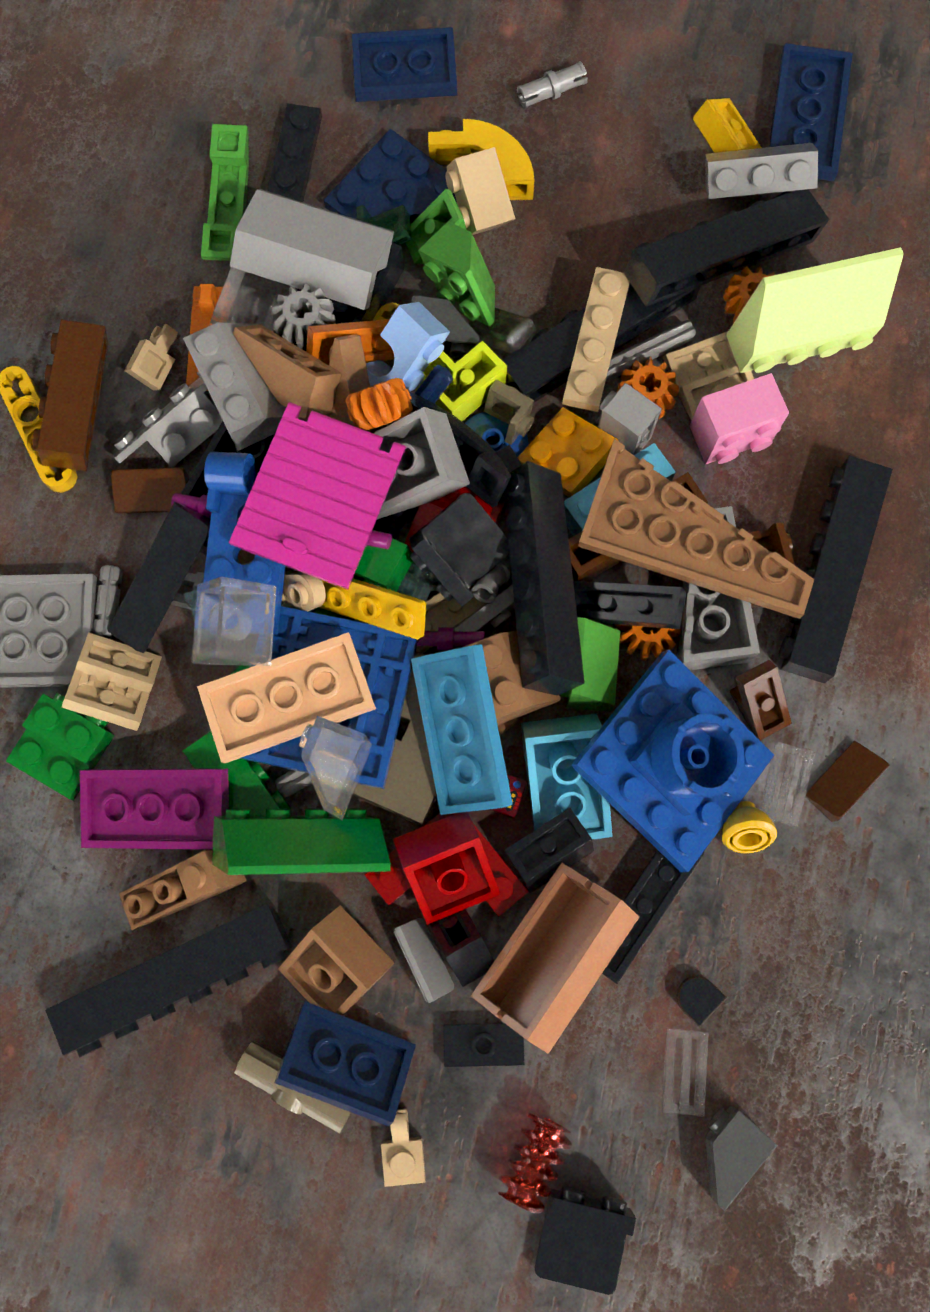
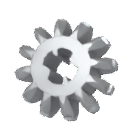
(299, 312)

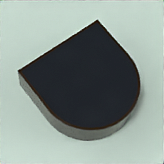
(699, 998)

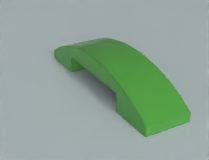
(227, 191)

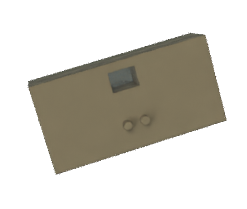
(410, 779)

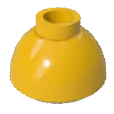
(748, 829)

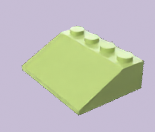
(815, 311)

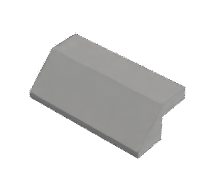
(310, 246)

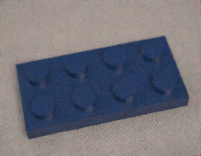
(812, 102)

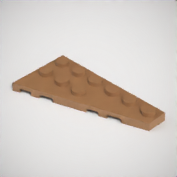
(675, 533)

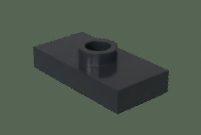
(482, 1045)

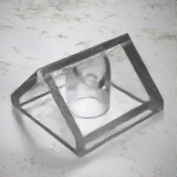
(234, 623)

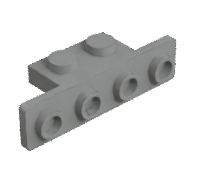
(176, 427)

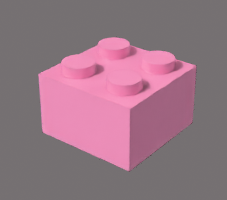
(738, 419)

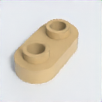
(302, 591)

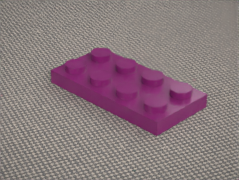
(151, 807)

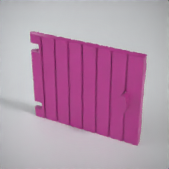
(317, 496)

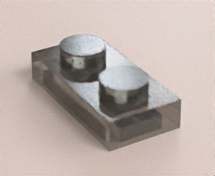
(507, 332)

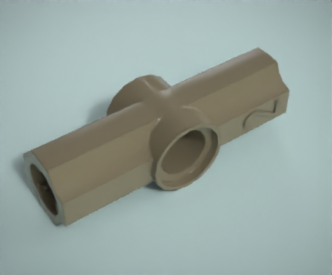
(261, 1067)

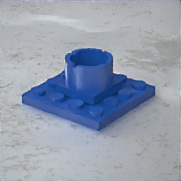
(387, 669)
(673, 761)

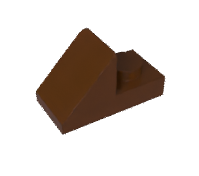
(762, 700)

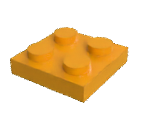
(570, 448)

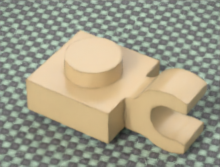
(150, 359)
(403, 1155)

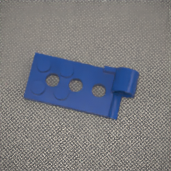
(229, 483)

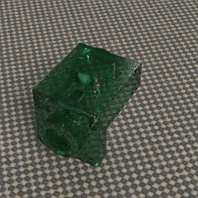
(394, 219)

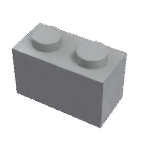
(629, 417)

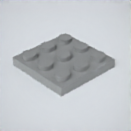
(44, 627)

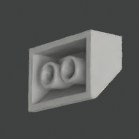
(234, 384)

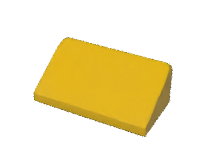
(724, 126)

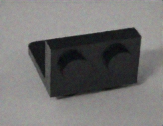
(459, 547)
(583, 1240)

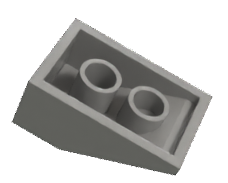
(429, 464)

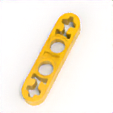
(26, 429)

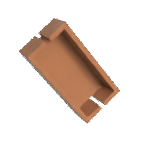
(555, 957)

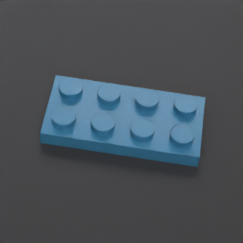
(461, 730)

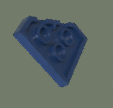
(389, 177)

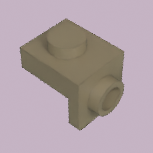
(510, 407)

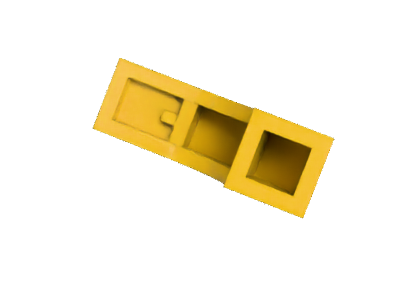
(479, 136)

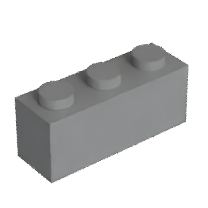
(761, 170)

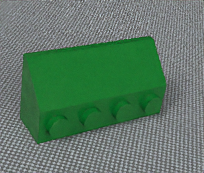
(298, 842)

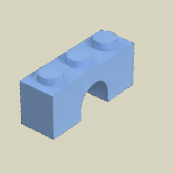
(415, 341)

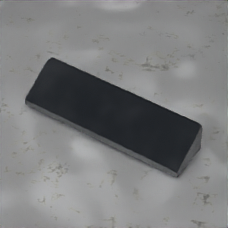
(160, 577)

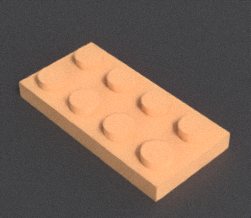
(278, 701)

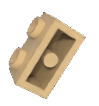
(480, 191)

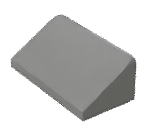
(424, 959)

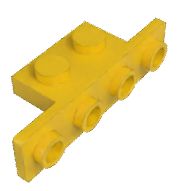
(377, 607)

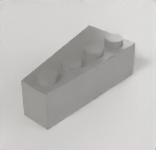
(716, 626)

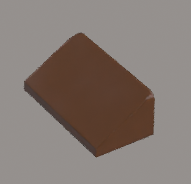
(146, 489)
(846, 781)

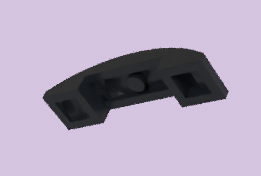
(483, 466)

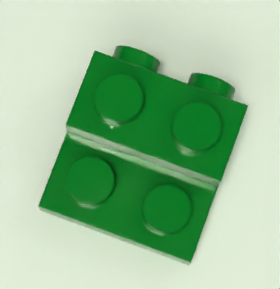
(59, 745)

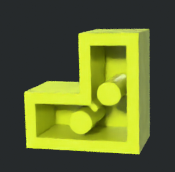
(471, 379)

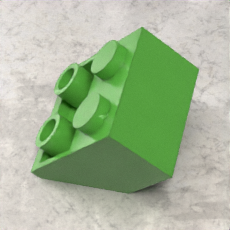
(460, 272)
(600, 667)

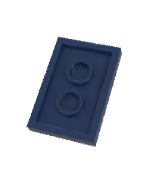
(404, 64)
(346, 1064)

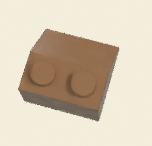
(505, 679)
(335, 963)

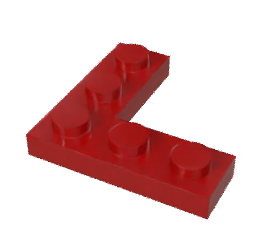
(394, 883)

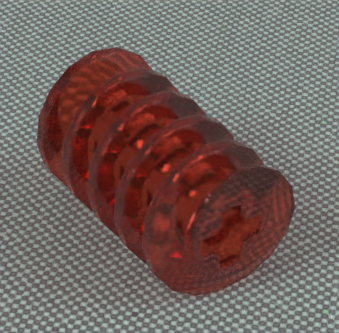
(535, 1163)

